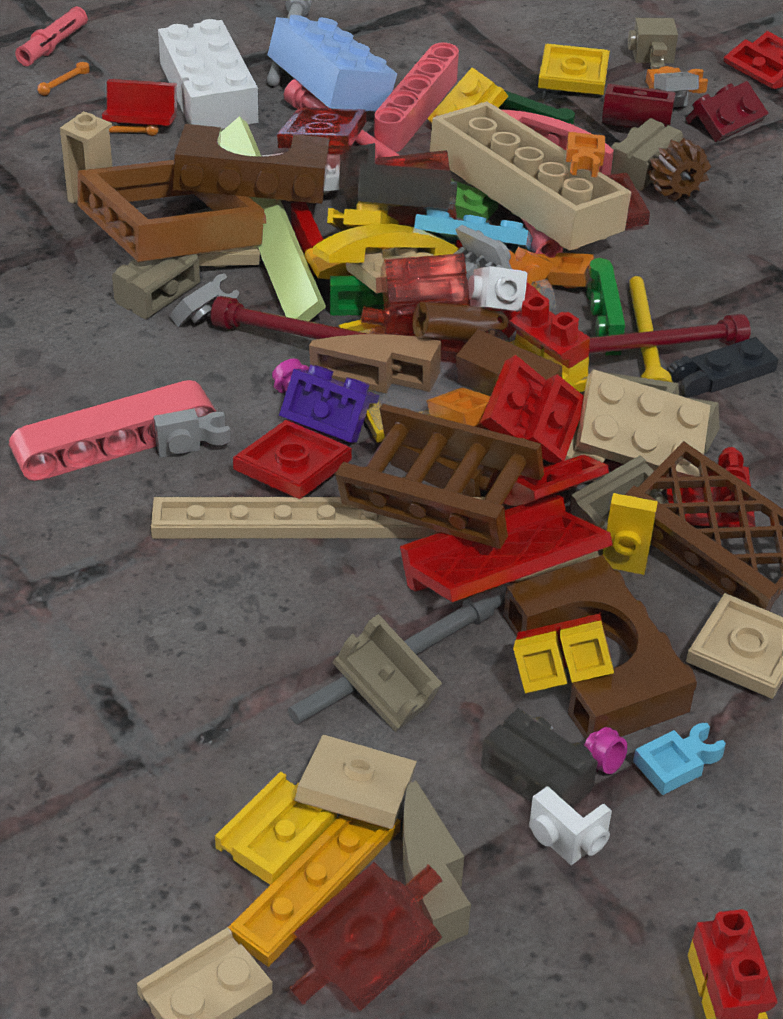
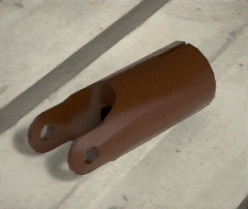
(454, 321)

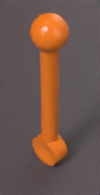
(81, 68)
(151, 130)

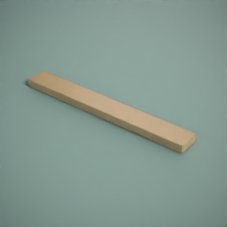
(273, 519)

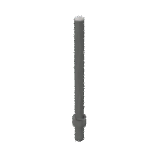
(474, 610)

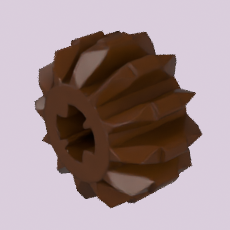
(679, 169)

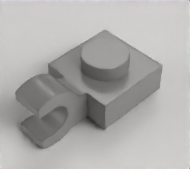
(197, 304)
(183, 431)

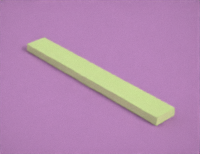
(279, 246)

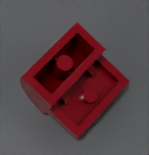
(635, 105)

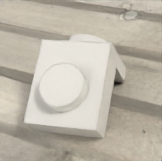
(497, 288)
(565, 830)

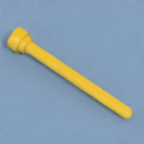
(644, 323)

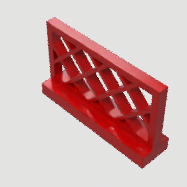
(537, 539)

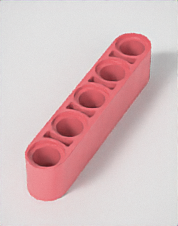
(416, 96)
(101, 431)

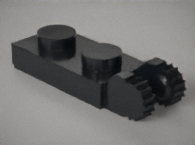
(723, 367)

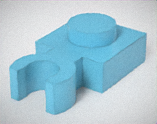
(676, 761)

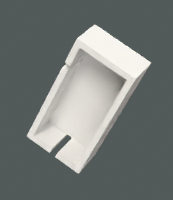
(209, 74)

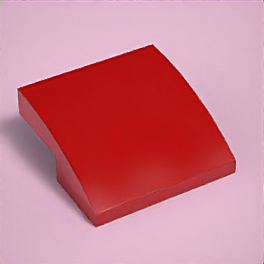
(760, 59)
(534, 408)
(556, 479)

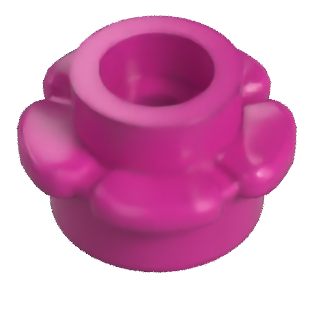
(283, 373)
(607, 749)

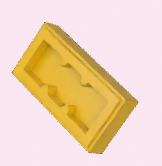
(631, 532)

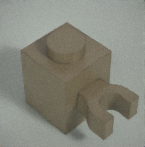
(653, 41)

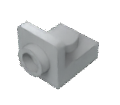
(679, 83)

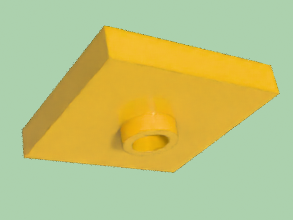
(574, 69)

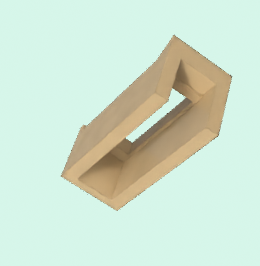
(84, 147)

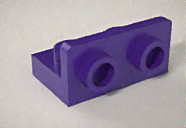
(327, 403)

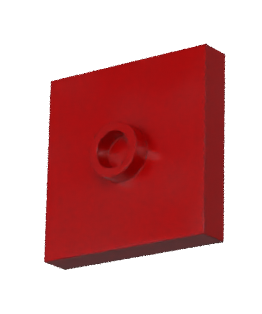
(292, 459)

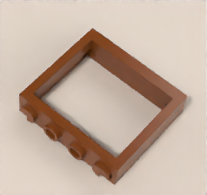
(106, 197)

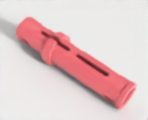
(32, 50)

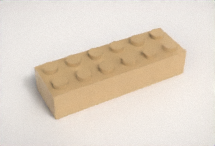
(530, 175)

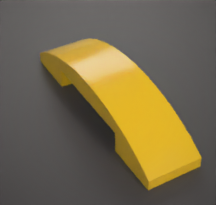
(351, 243)

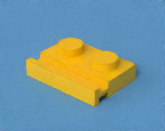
(470, 91)
(363, 215)
(273, 830)

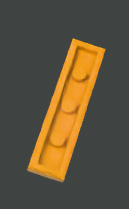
(308, 885)

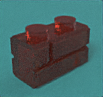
(423, 279)

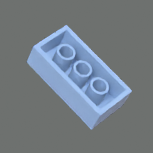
(331, 63)

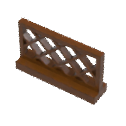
(701, 549)

